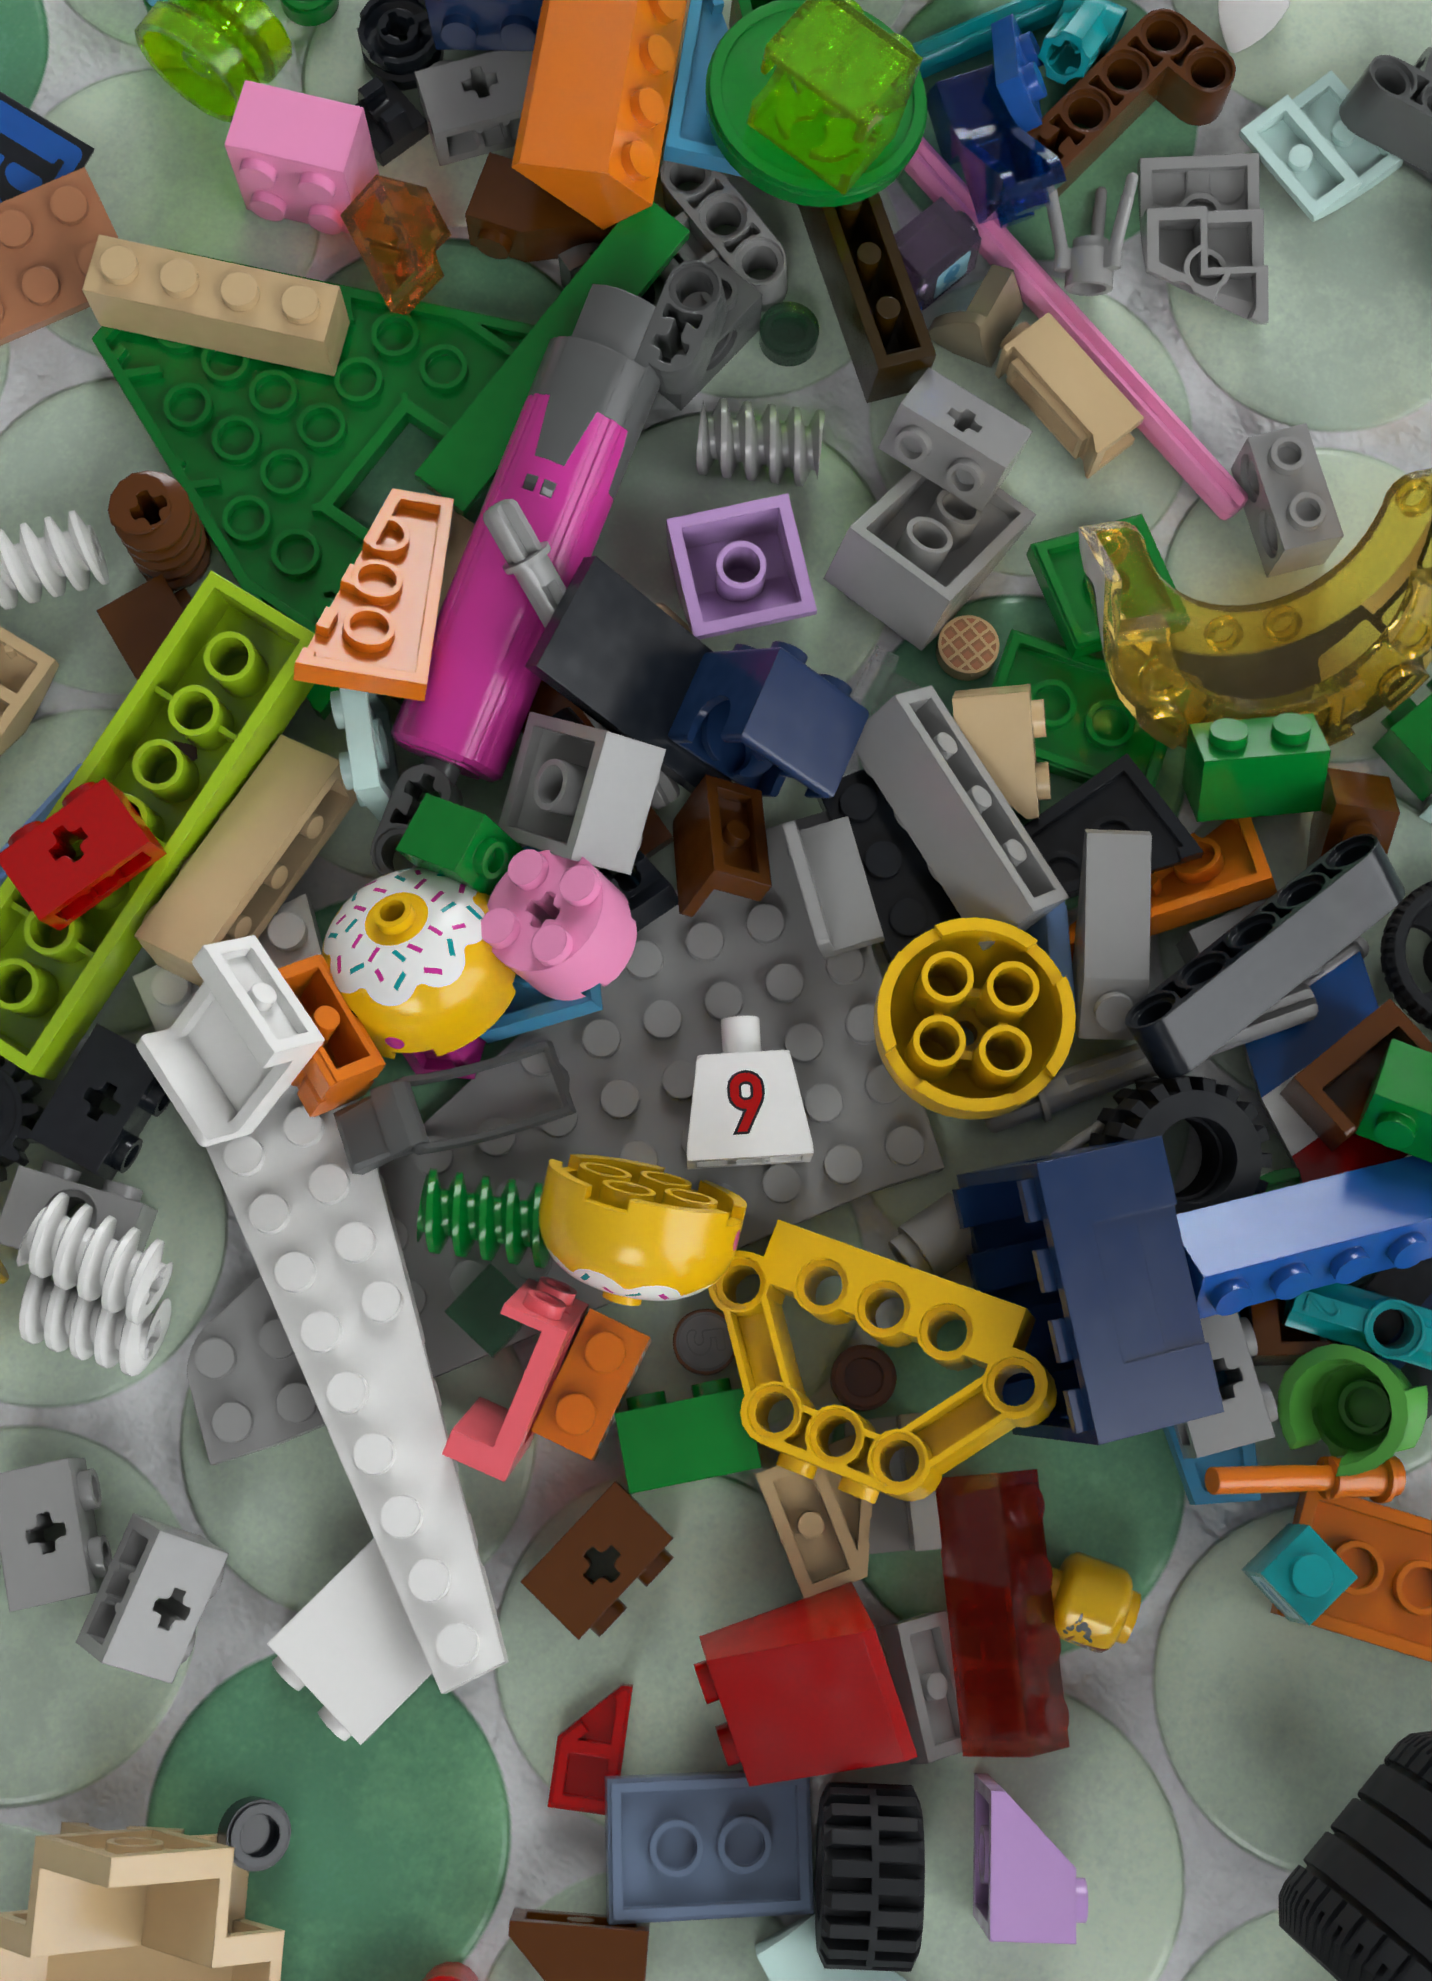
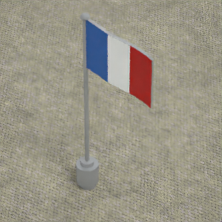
(1344, 999)

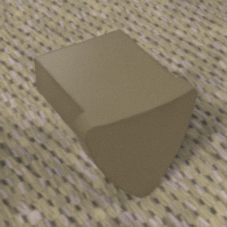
(985, 323)

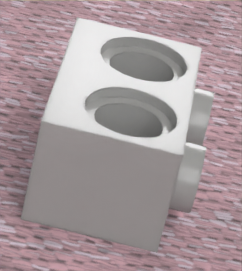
(1287, 500)

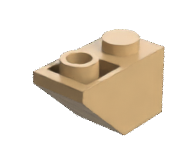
(1002, 732)

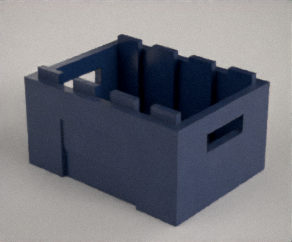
(1105, 1273)

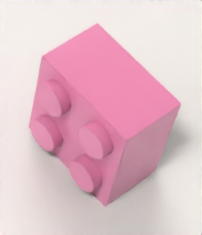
(299, 155)

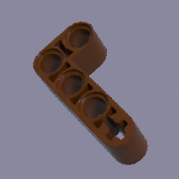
(1148, 75)

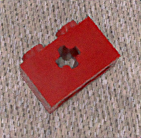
(114, 848)

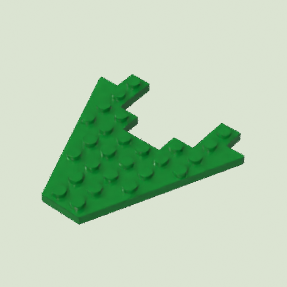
(285, 447)

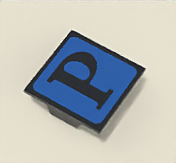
(34, 150)

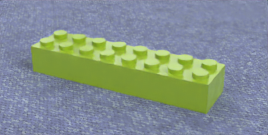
(213, 685)

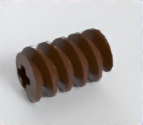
(160, 528)

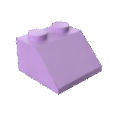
(739, 567)
(1019, 1876)

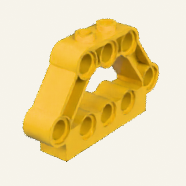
(943, 1435)

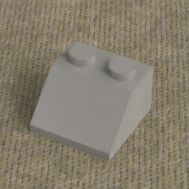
(581, 792)

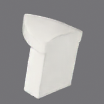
(1248, 20)

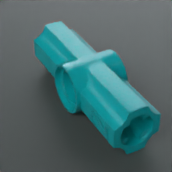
(1348, 1317)

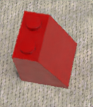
(804, 1691)

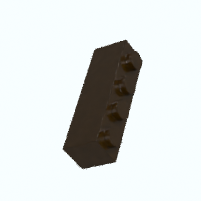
(871, 295)

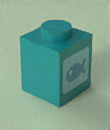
(1299, 1573)

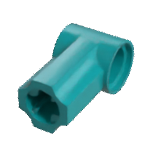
(1079, 36)

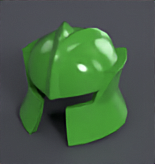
(1353, 1404)

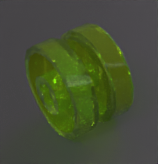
(212, 48)

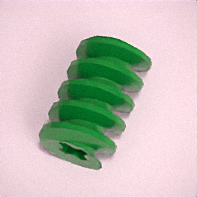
(481, 1218)

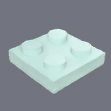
(371, 755)

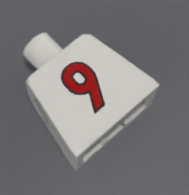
(746, 1104)

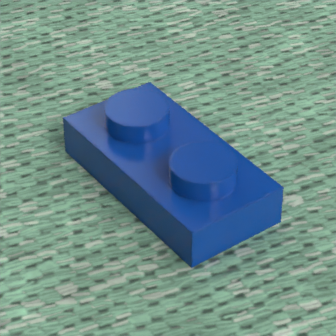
(1018, 72)

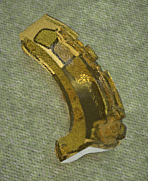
(1323, 650)

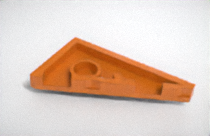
(1225, 878)

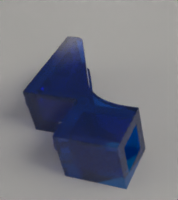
(1002, 164)

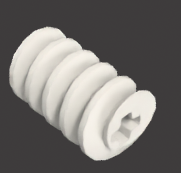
(49, 561)
(95, 1259)
(89, 1328)

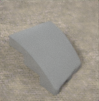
(1206, 229)

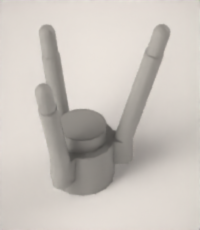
(1093, 258)

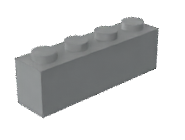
(956, 813)

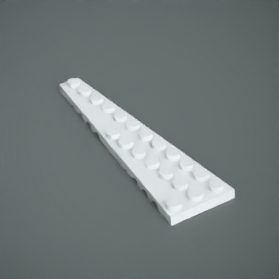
(355, 1328)

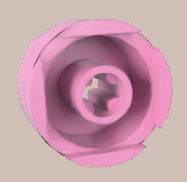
(559, 924)

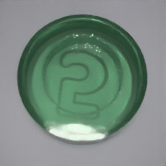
(788, 334)

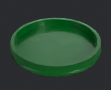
(736, 80)

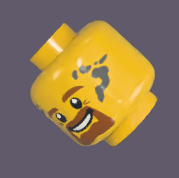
(1093, 1602)

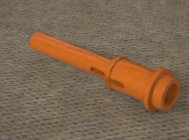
(1378, 1484)

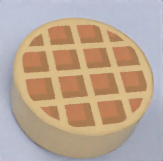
(967, 647)

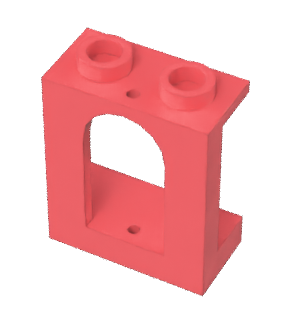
(498, 1437)

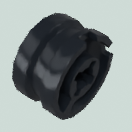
(382, 49)

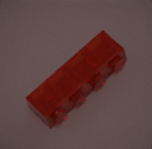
(1001, 1615)

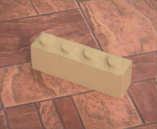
(217, 305)
(249, 857)

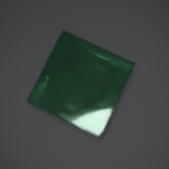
(479, 1311)

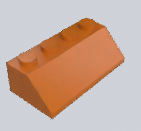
(599, 103)

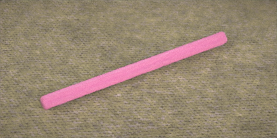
(1044, 295)

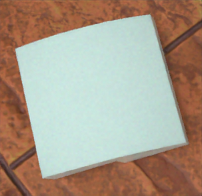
(1315, 152)

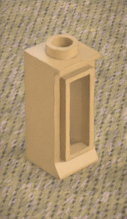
(1068, 392)

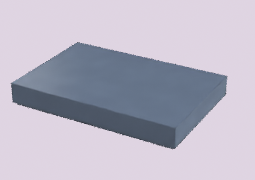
(706, 1847)

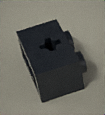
(76, 1124)

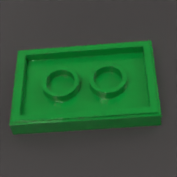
(1082, 710)

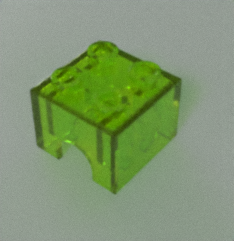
(834, 89)

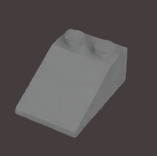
(923, 554)

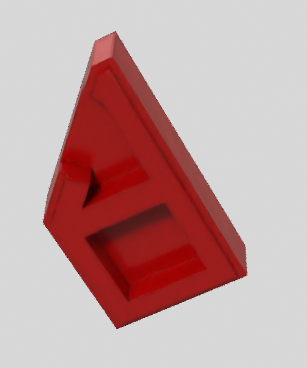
(590, 1751)

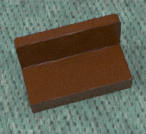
(720, 844)

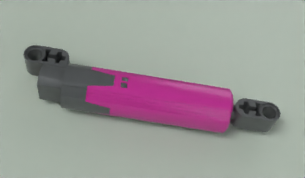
(565, 477)

